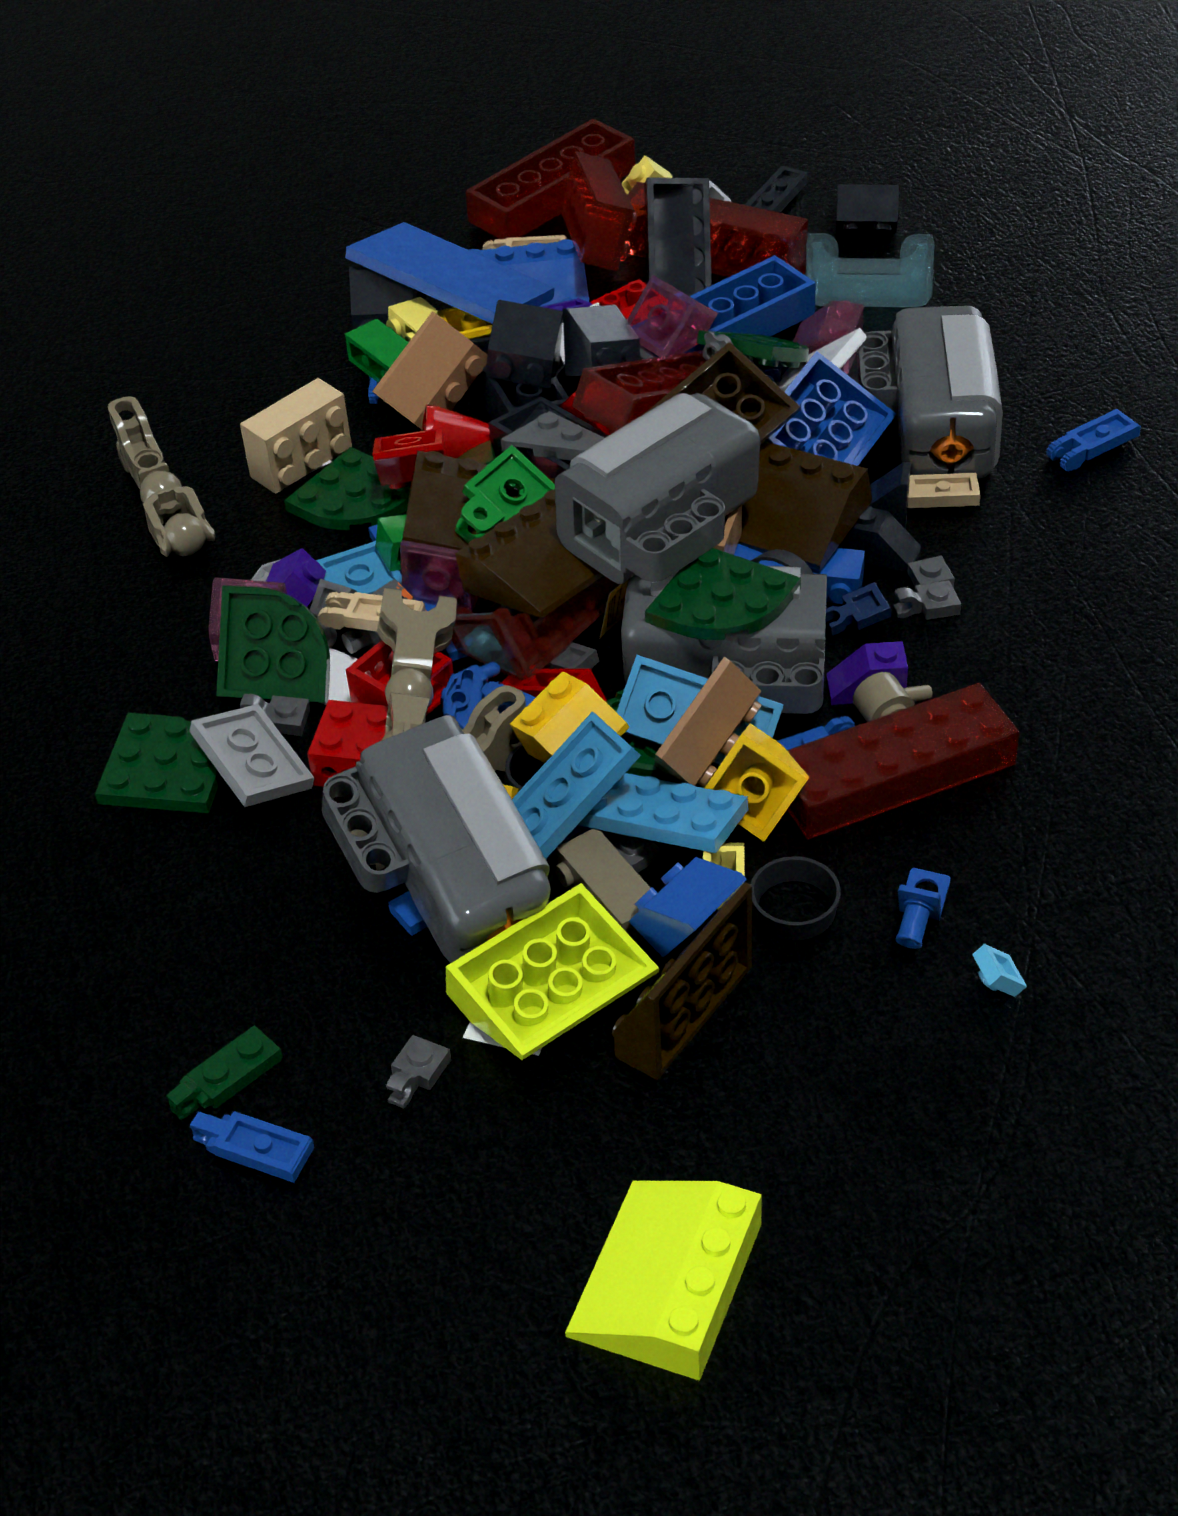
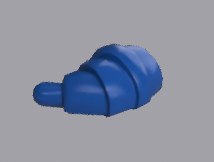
(464, 691)

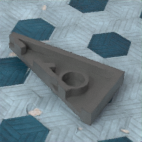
(552, 437)

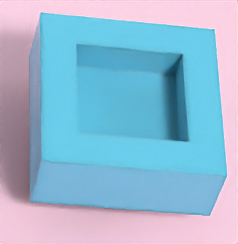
(998, 971)

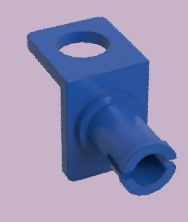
(920, 905)

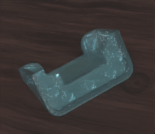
(871, 281)

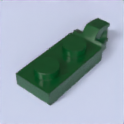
(225, 1073)

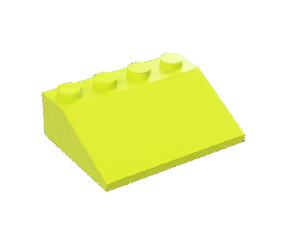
(547, 973)
(668, 1273)

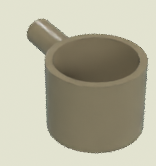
(884, 695)

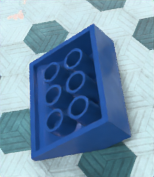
(546, 262)
(835, 415)

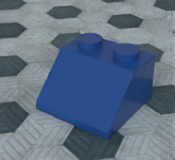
(683, 903)

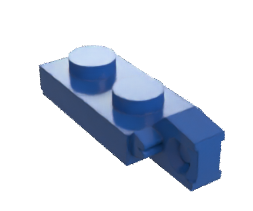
(254, 1143)

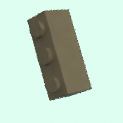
(604, 874)

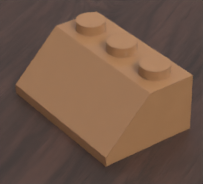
(431, 370)
(709, 726)

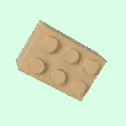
(296, 435)

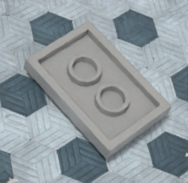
(251, 755)

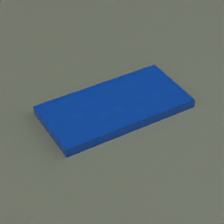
(446, 271)

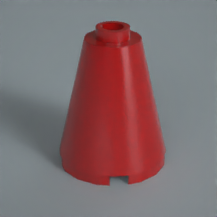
(459, 430)

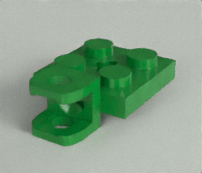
(489, 499)

